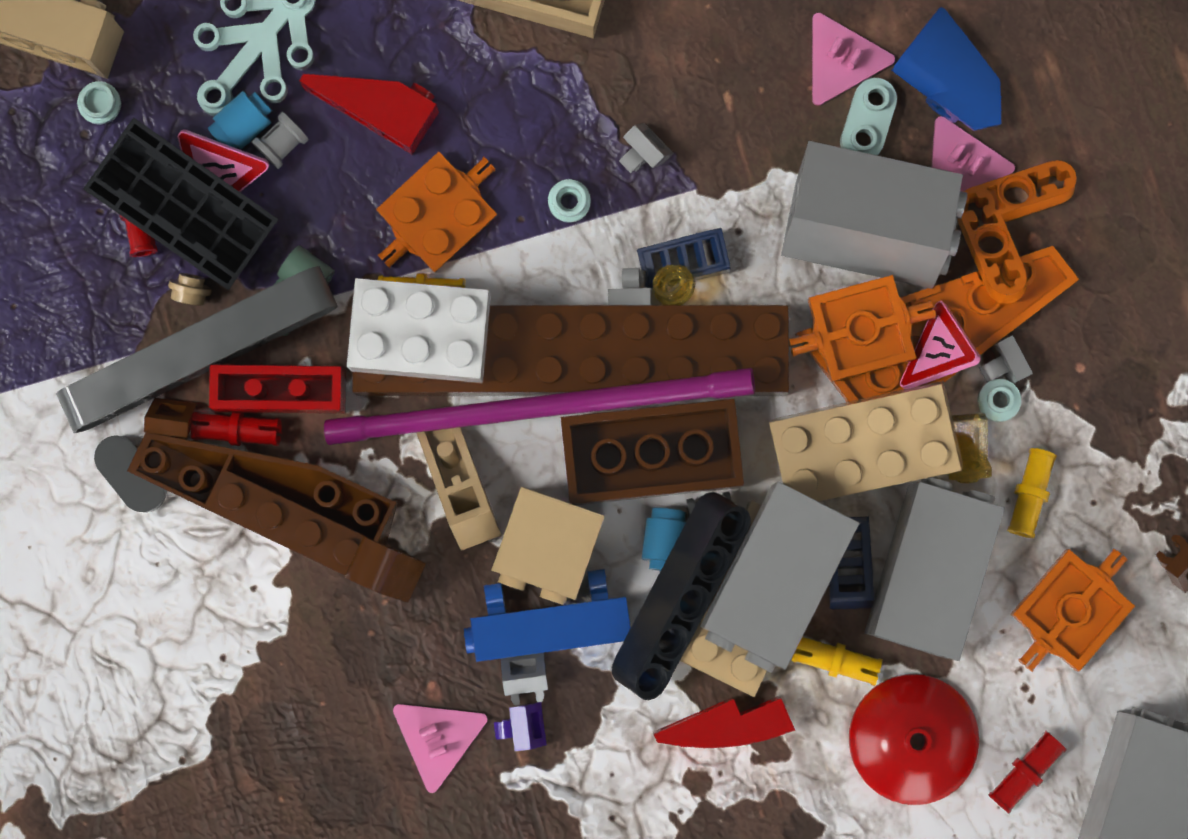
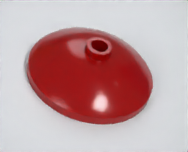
(883, 731)

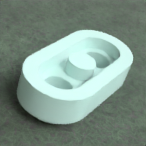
(869, 117)

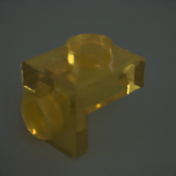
(973, 446)

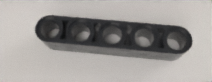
(681, 595)

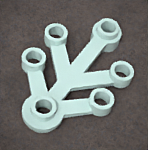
(259, 39)

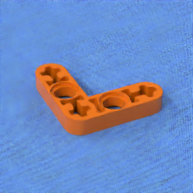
(998, 211)

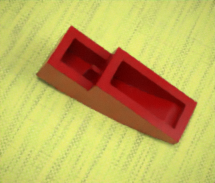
(727, 727)

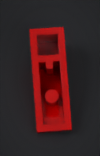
(380, 105)

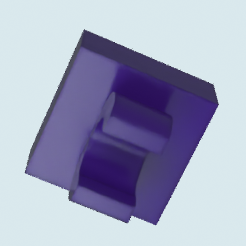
(524, 726)

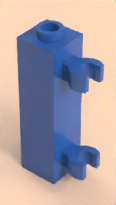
(547, 628)

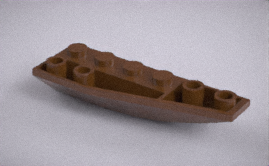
(272, 496)

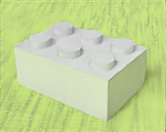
(418, 330)

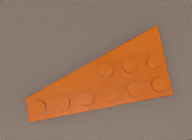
(976, 312)

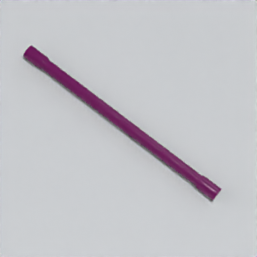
(715, 385)

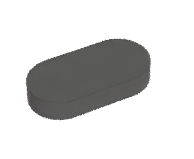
(113, 460)

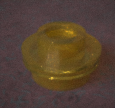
(667, 278)

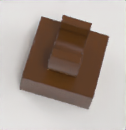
(170, 418)
(1177, 566)

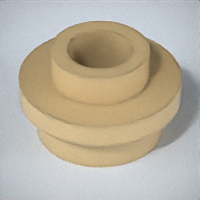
(189, 289)

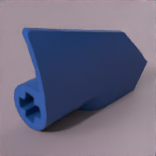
(952, 74)

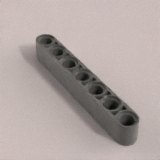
(195, 348)

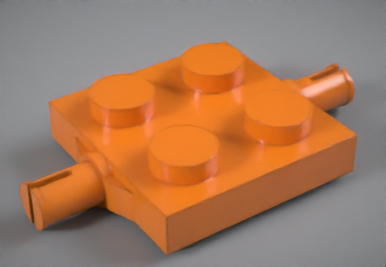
(436, 212)
(862, 328)
(1072, 610)

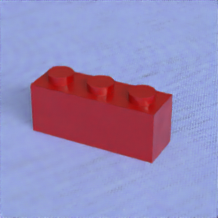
(277, 389)

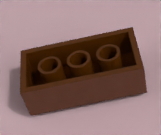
(652, 452)

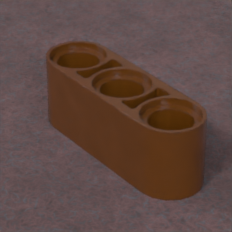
(385, 570)

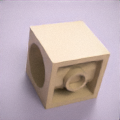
(547, 545)

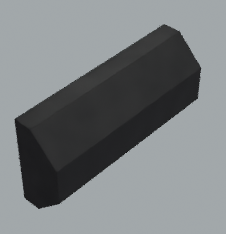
(180, 203)

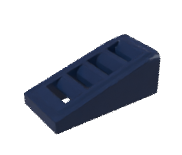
(696, 240)
(861, 599)

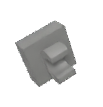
(645, 148)
(633, 290)
(1008, 361)
(524, 675)

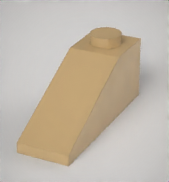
(459, 486)

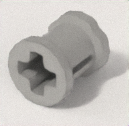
(280, 140)

